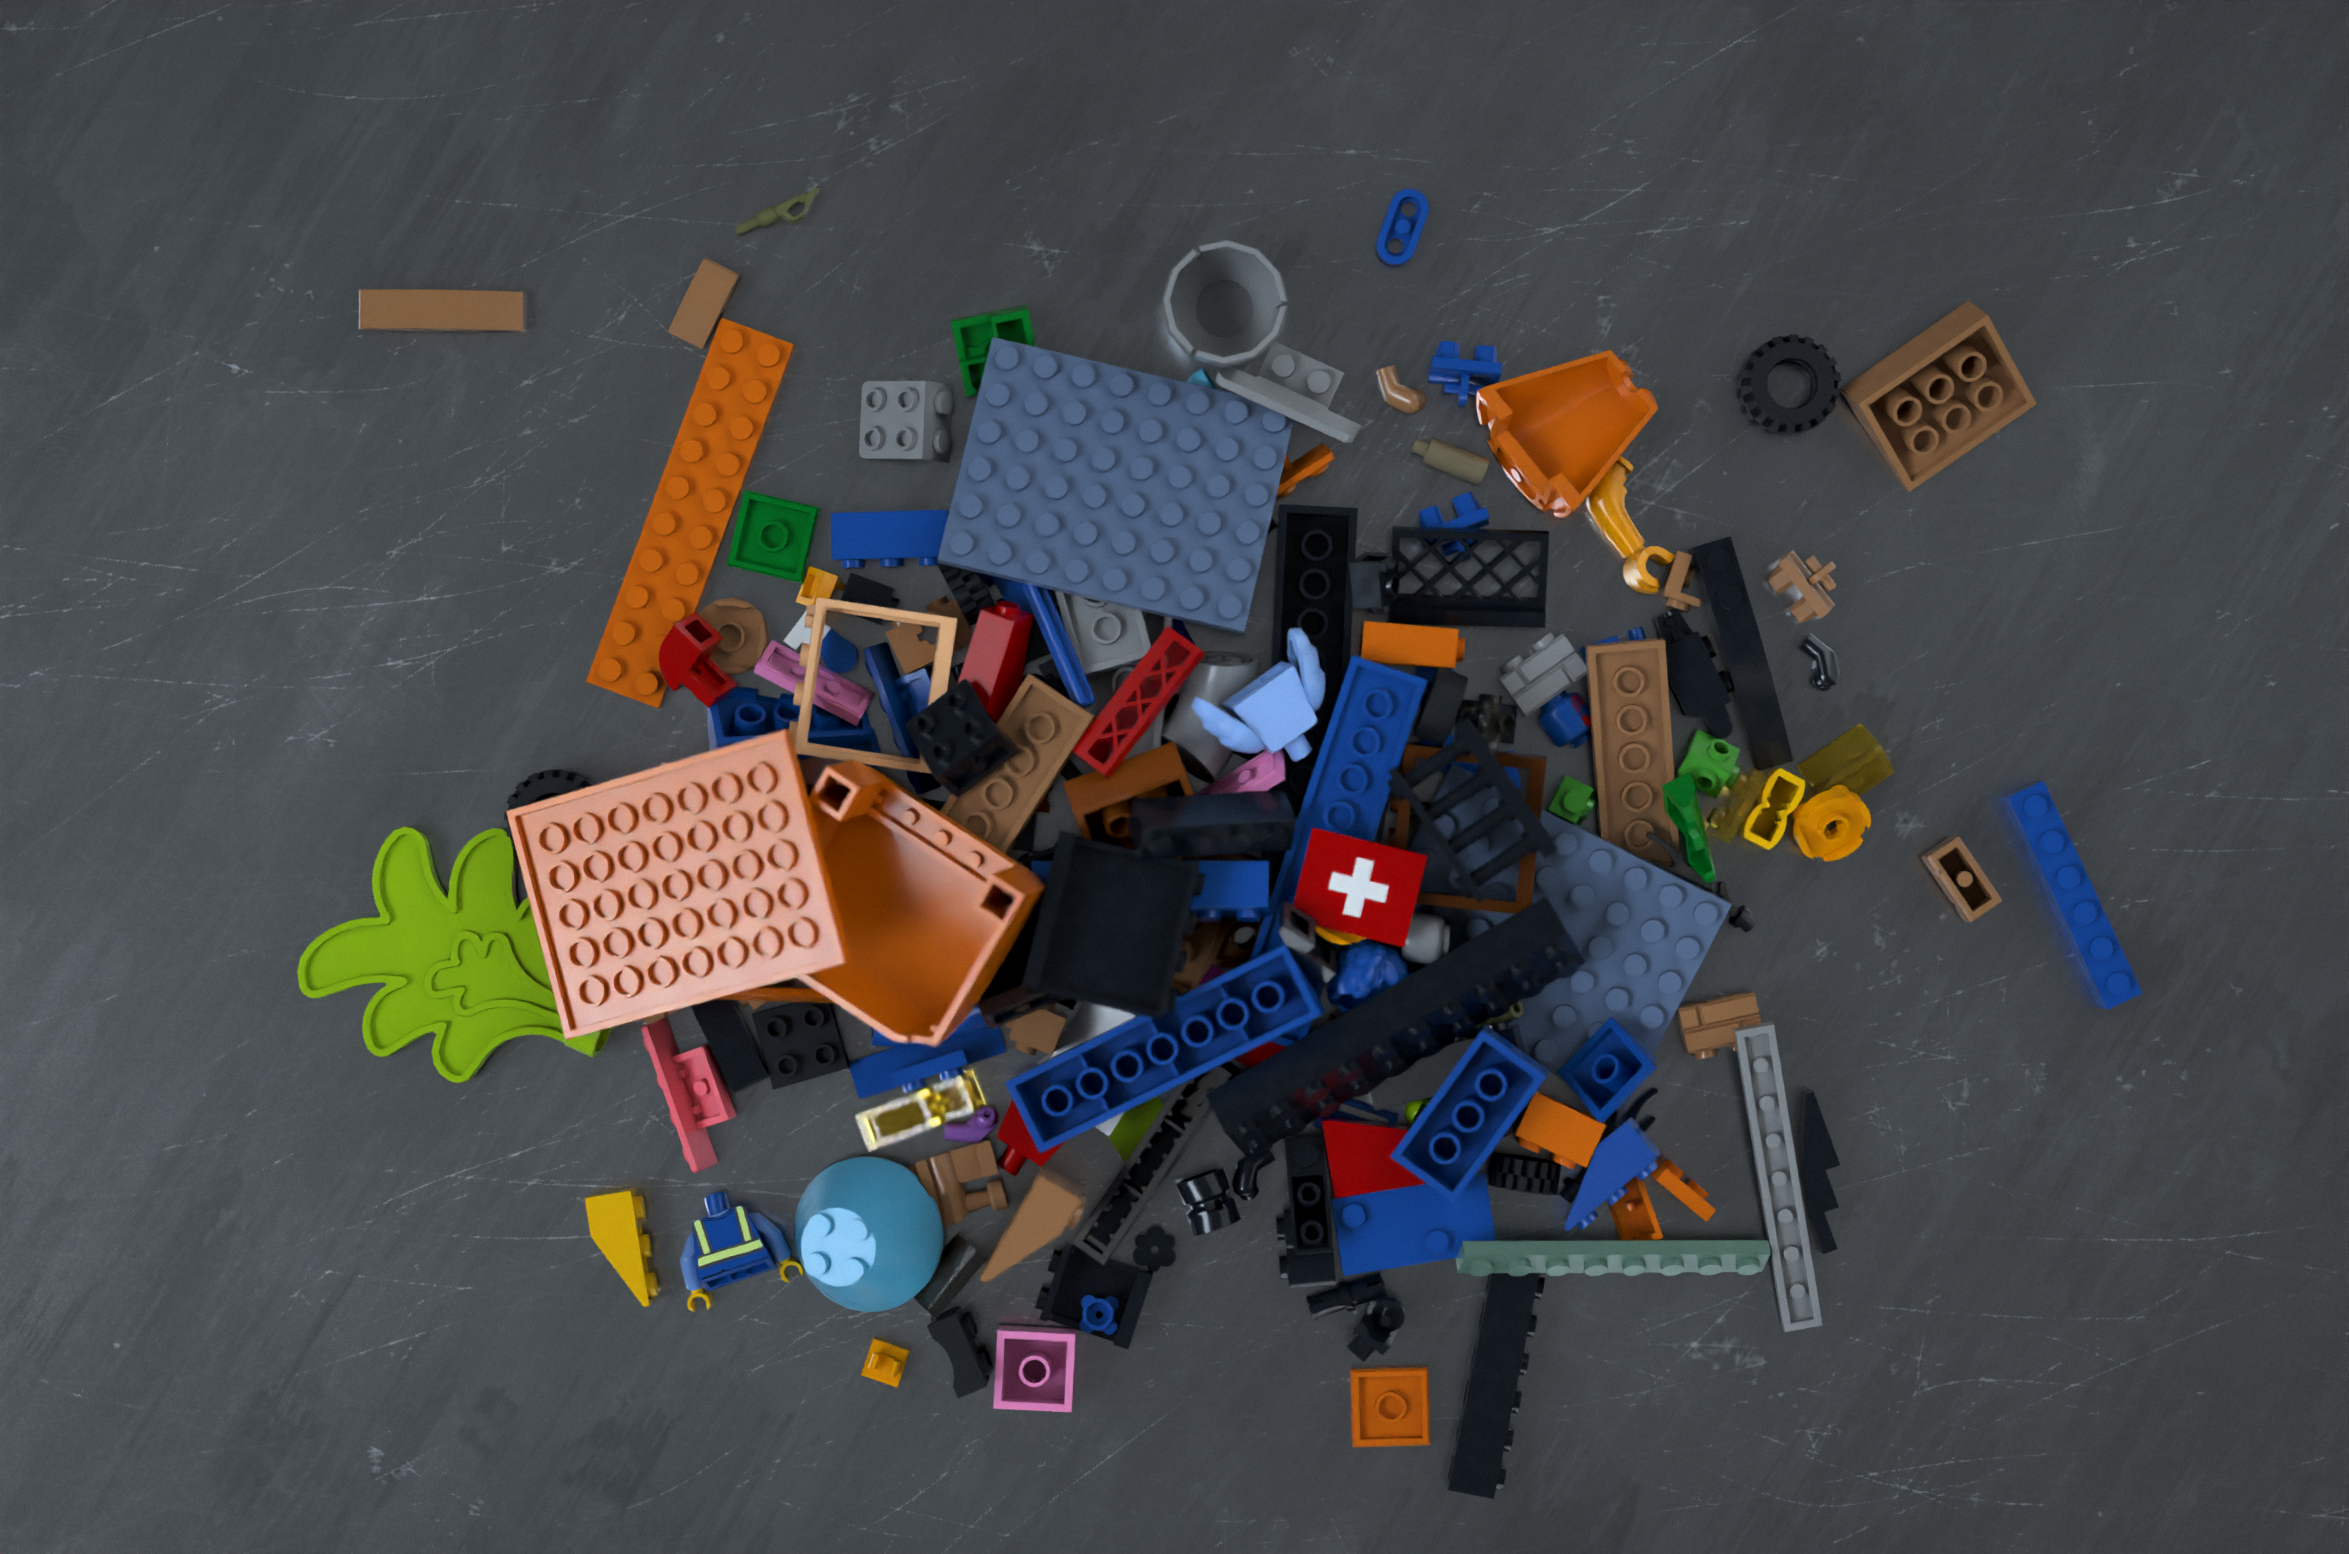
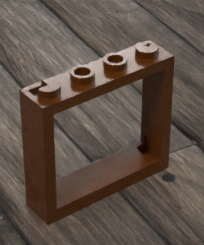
(1399, 836)

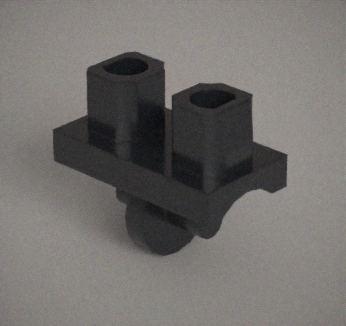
(1376, 1327)

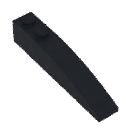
(1742, 652)
(1150, 1163)

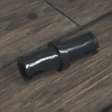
(1347, 1296)

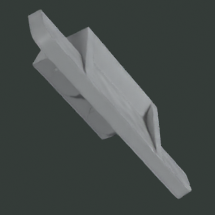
(1295, 388)

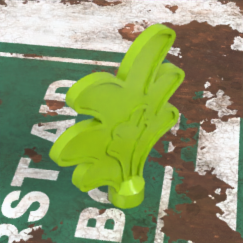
(449, 961)

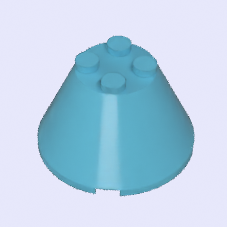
(868, 1234)

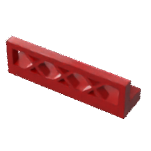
(1133, 698)

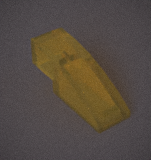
(919, 1111)

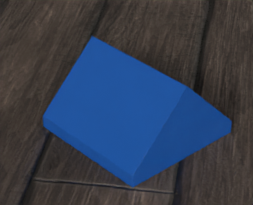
(1608, 1069)

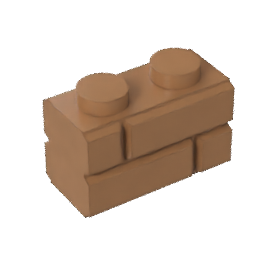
(1961, 878)
(1711, 1022)

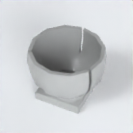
(1224, 303)

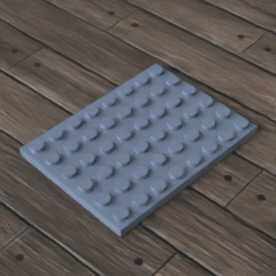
(1116, 486)
(1627, 916)

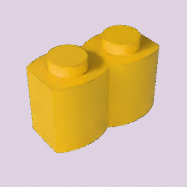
(1768, 816)

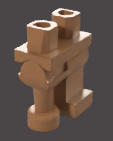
(947, 1171)

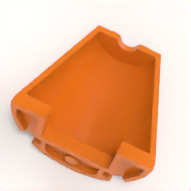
(1564, 427)

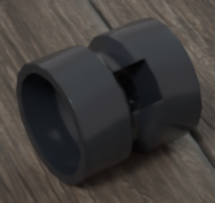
(1201, 1189)

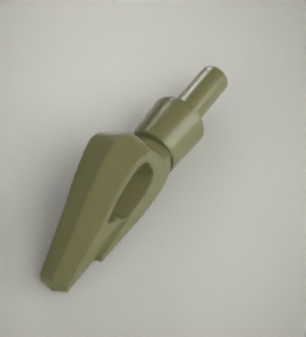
(781, 211)

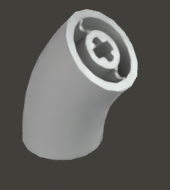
(1214, 680)

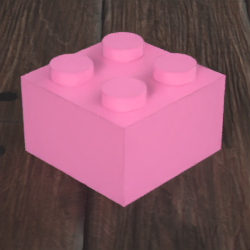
(1034, 1368)

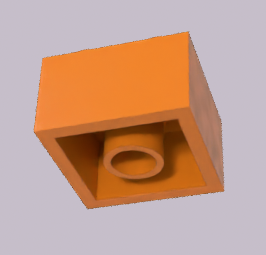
(1560, 1129)

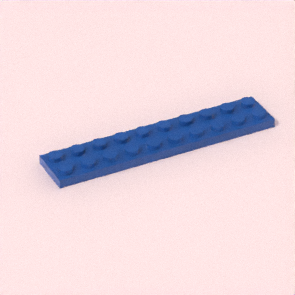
(1347, 782)

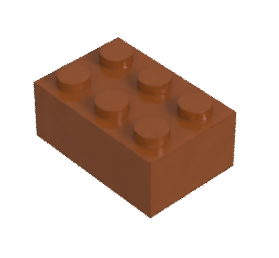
(1105, 804)

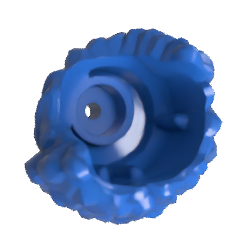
(1363, 972)

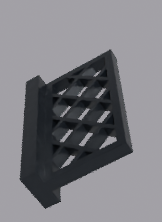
(1474, 608)

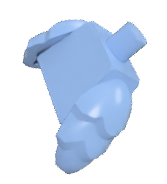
(1273, 707)

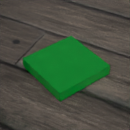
(773, 536)

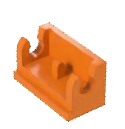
(1635, 1215)

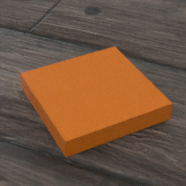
(1390, 1406)

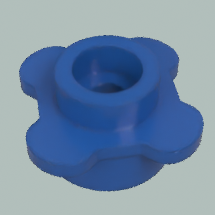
(1091, 1322)

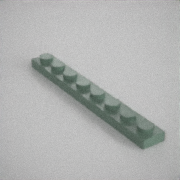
(1603, 1257)

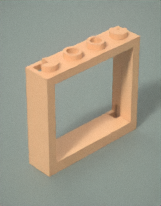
(810, 658)

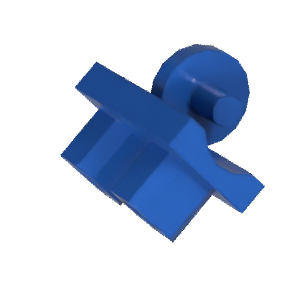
(1463, 375)
(1469, 516)

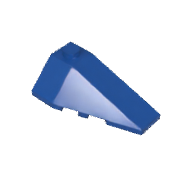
(750, 715)

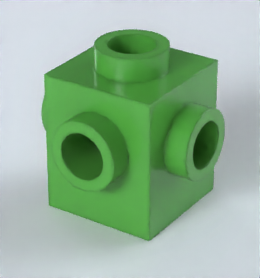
(1709, 763)

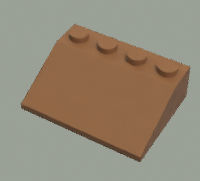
(1939, 395)
(1041, 1216)

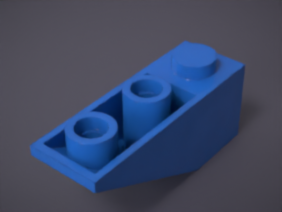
(1614, 1163)

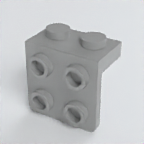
(906, 420)

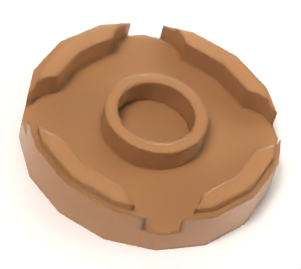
(743, 634)

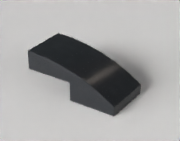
(1310, 950)

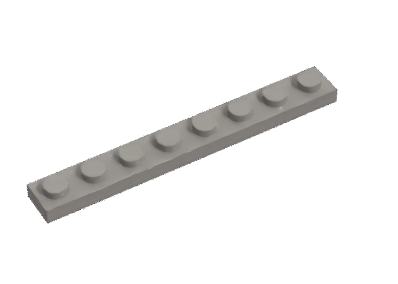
(1778, 1176)

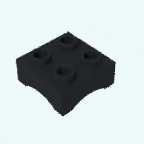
(800, 1042)
(956, 1335)

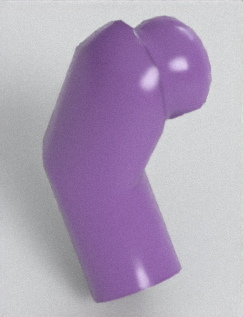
(975, 1129)

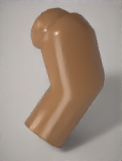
(1399, 395)

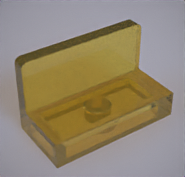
(1849, 761)

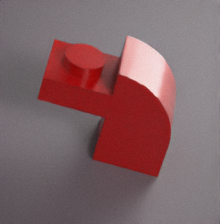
(687, 661)

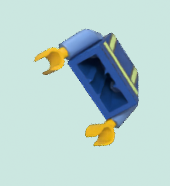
(731, 1248)

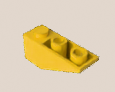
(618, 1233)

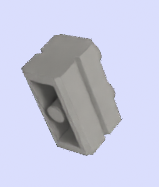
(1542, 674)

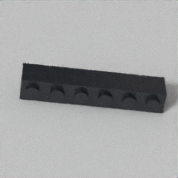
(1492, 1384)

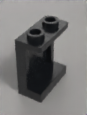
(1081, 1275)

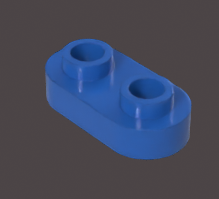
(1402, 228)

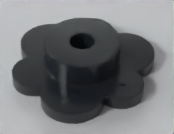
(1163, 1257)

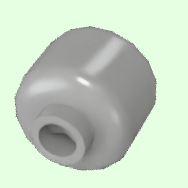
(1426, 939)

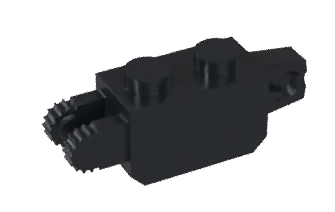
(1693, 676)

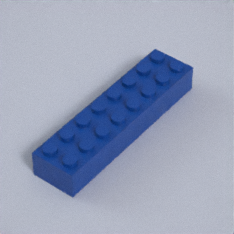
(1156, 1055)

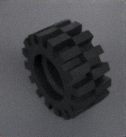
(968, 591)
(1524, 1174)

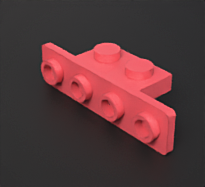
(692, 1091)

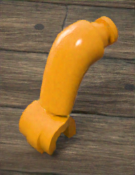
(1609, 513)

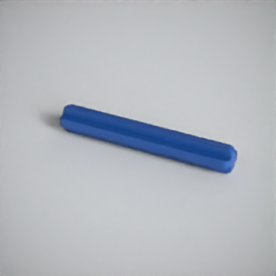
(1059, 645)

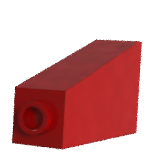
(998, 655)
(1361, 1158)

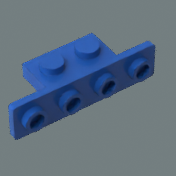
(901, 700)
(913, 1064)

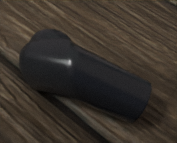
(1246, 1175)

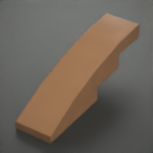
(440, 310)

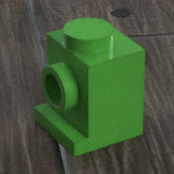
(1572, 800)

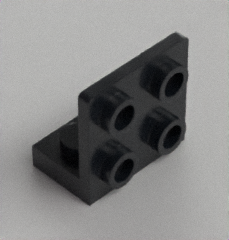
(960, 739)

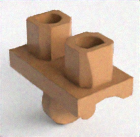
(1814, 598)

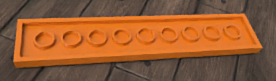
(691, 507)

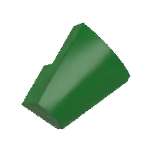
(974, 336)
(1684, 810)

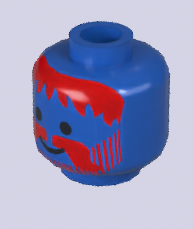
(1566, 719)

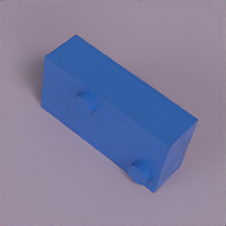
(1469, 1113)
(1409, 1225)

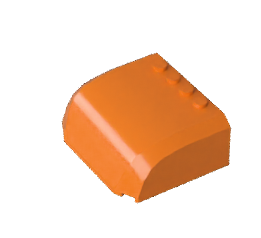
(917, 903)

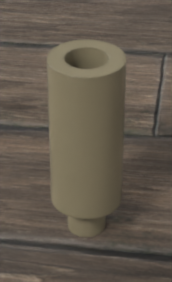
(1452, 459)

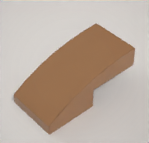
(703, 303)

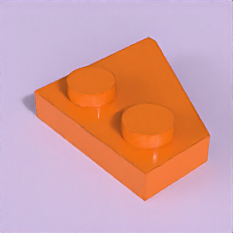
(1690, 1194)

